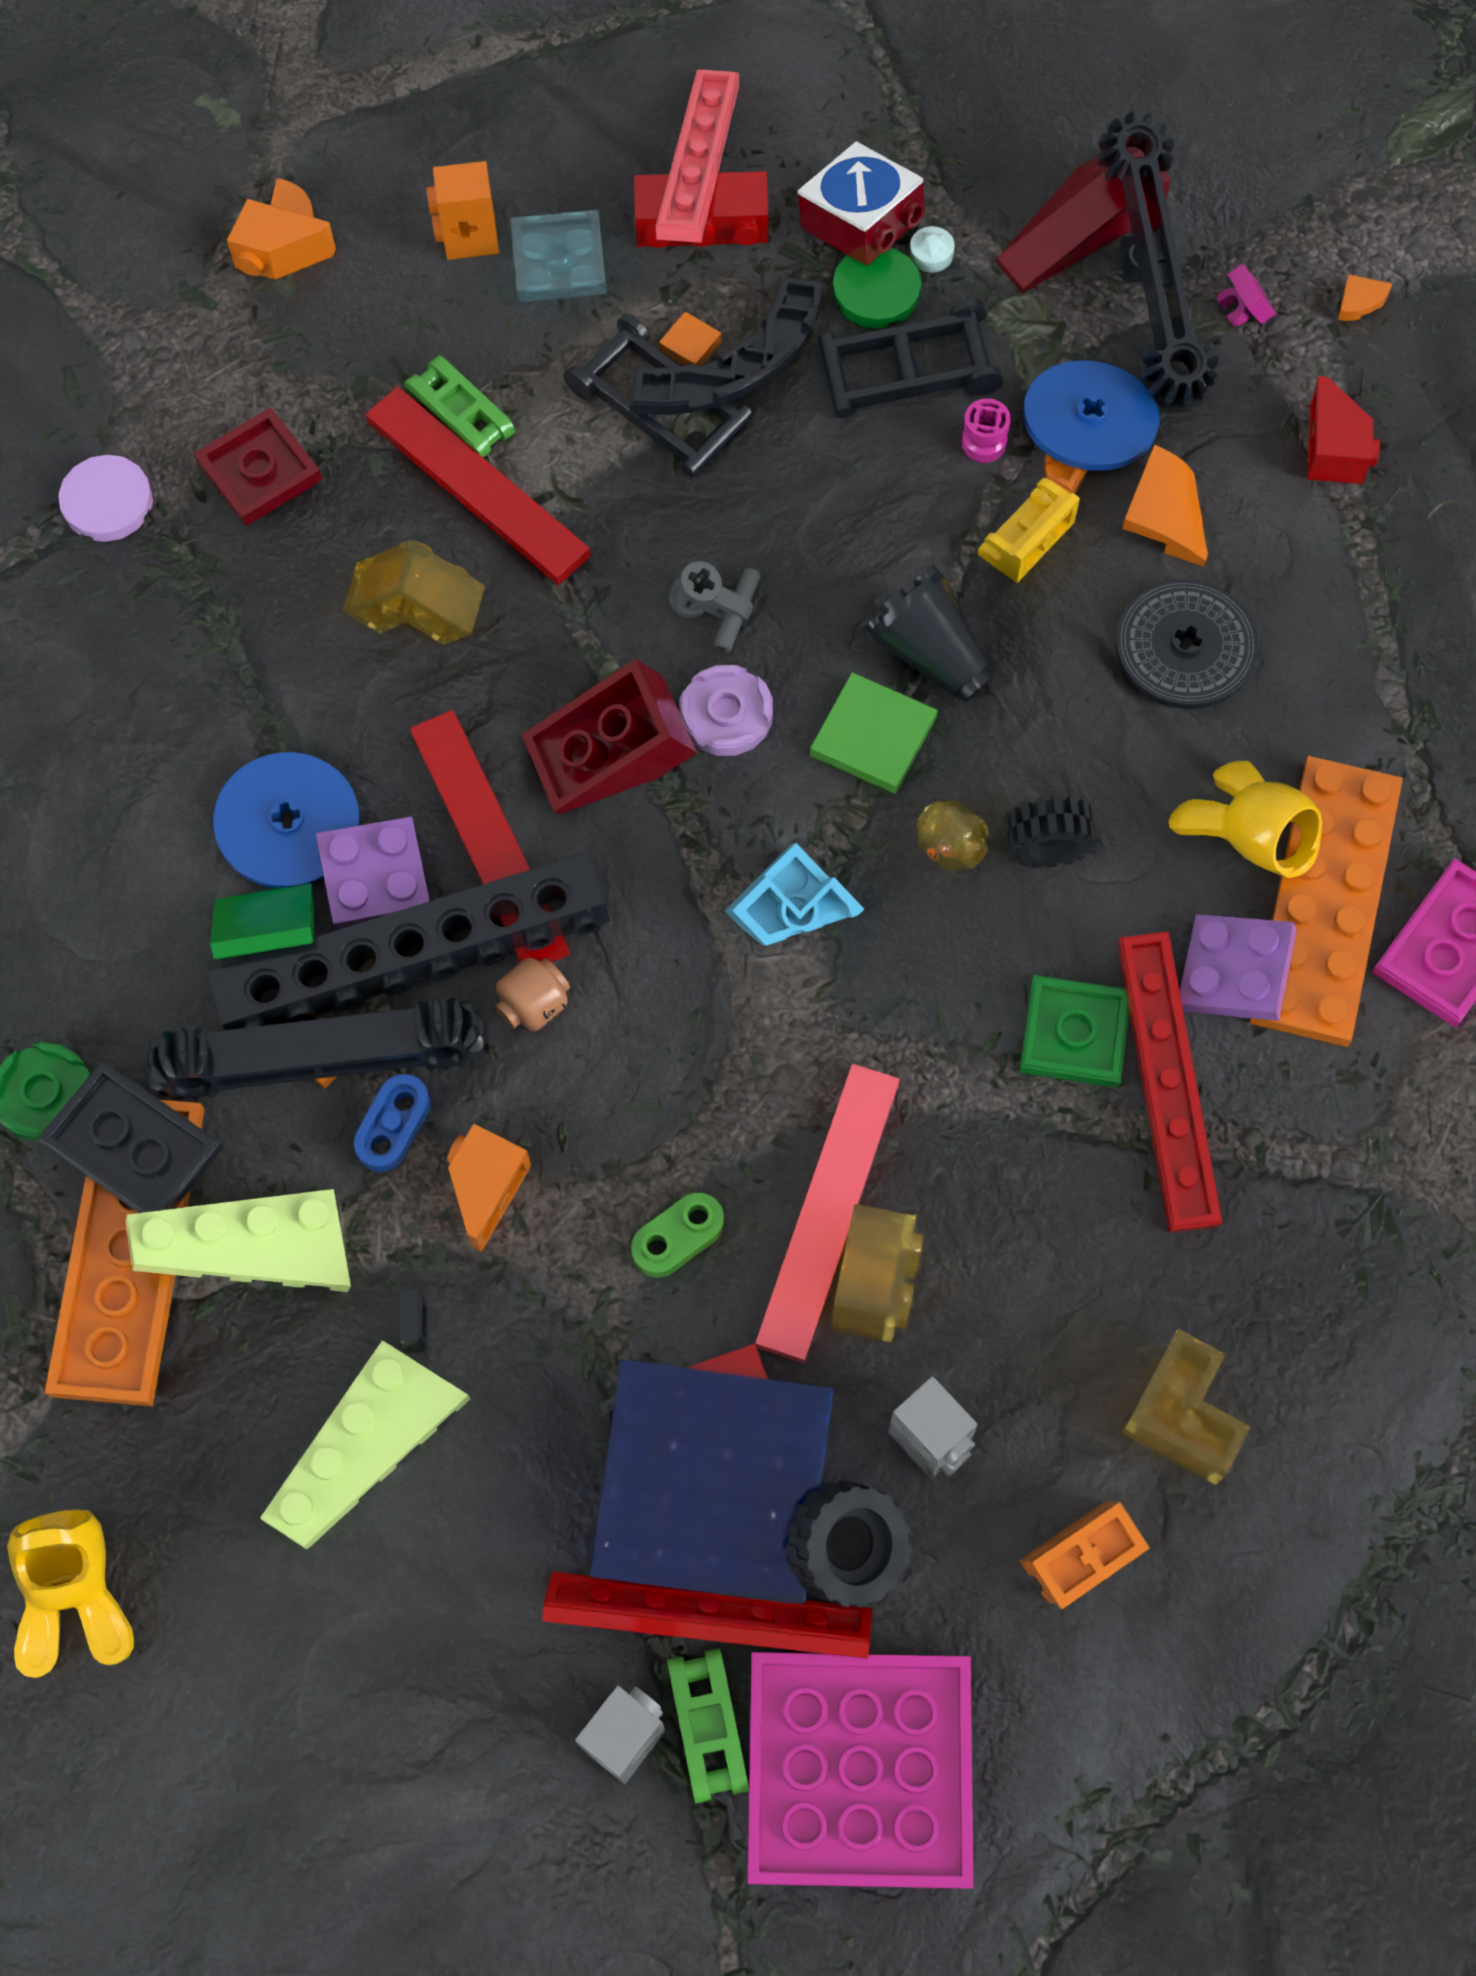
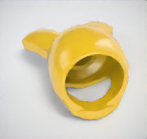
(1254, 819)
(59, 1567)

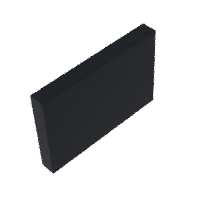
(130, 1142)

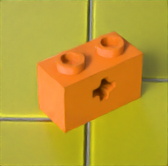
(464, 210)

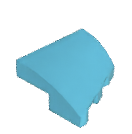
(791, 899)

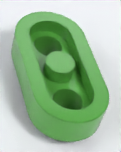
(680, 1235)

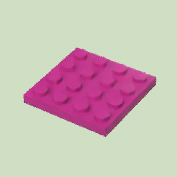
(860, 1771)

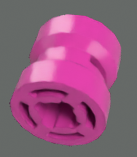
(985, 430)

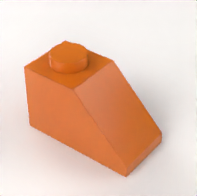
(277, 241)
(485, 1179)

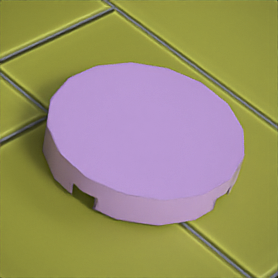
(105, 497)
(726, 710)

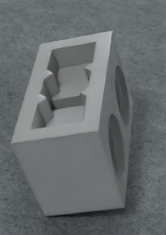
(933, 1429)
(623, 1732)

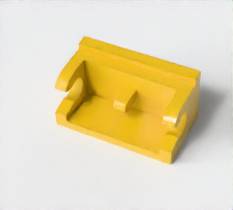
(1031, 530)

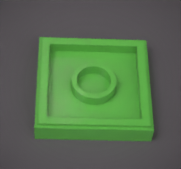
(873, 733)

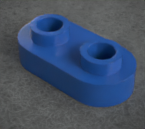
(390, 1124)

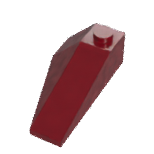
(1071, 225)

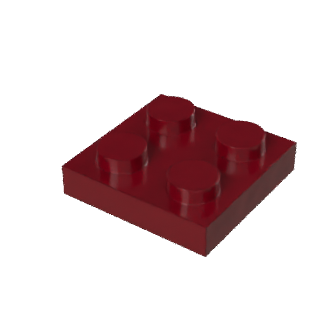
(258, 466)

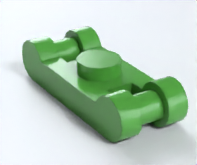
(459, 405)
(707, 1725)

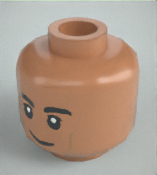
(531, 994)

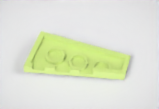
(264, 1239)
(372, 1429)

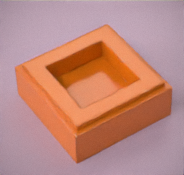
(690, 341)

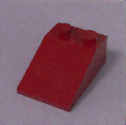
(609, 739)

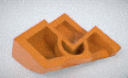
(1169, 507)

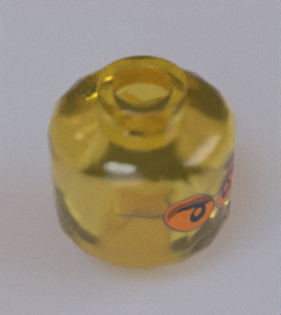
(952, 835)

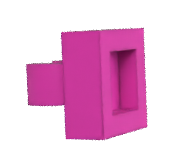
(1249, 295)

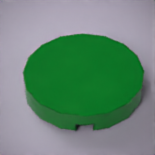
(877, 292)
(37, 1087)

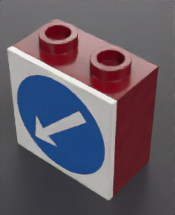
(861, 203)

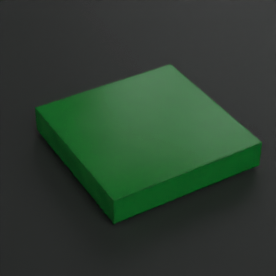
(263, 921)
(1075, 1031)

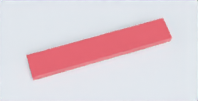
(697, 156)
(827, 1214)

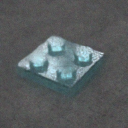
(558, 256)

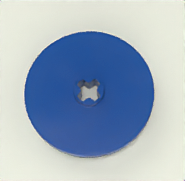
(1085, 441)
(251, 810)

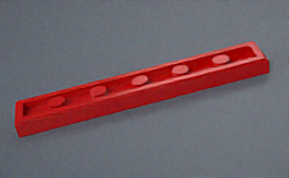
(478, 485)
(475, 812)
(1169, 1082)
(707, 1616)

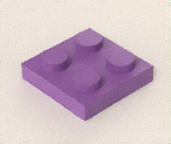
(371, 870)
(1237, 967)

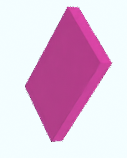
(1437, 948)

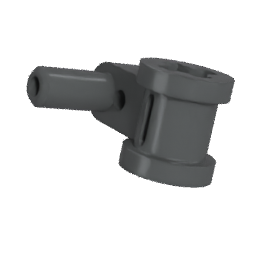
(711, 597)

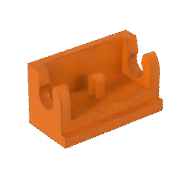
(1085, 1553)

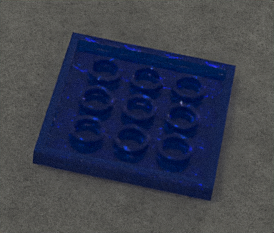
(708, 1479)

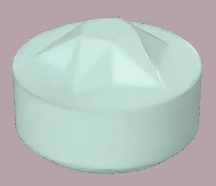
(932, 249)

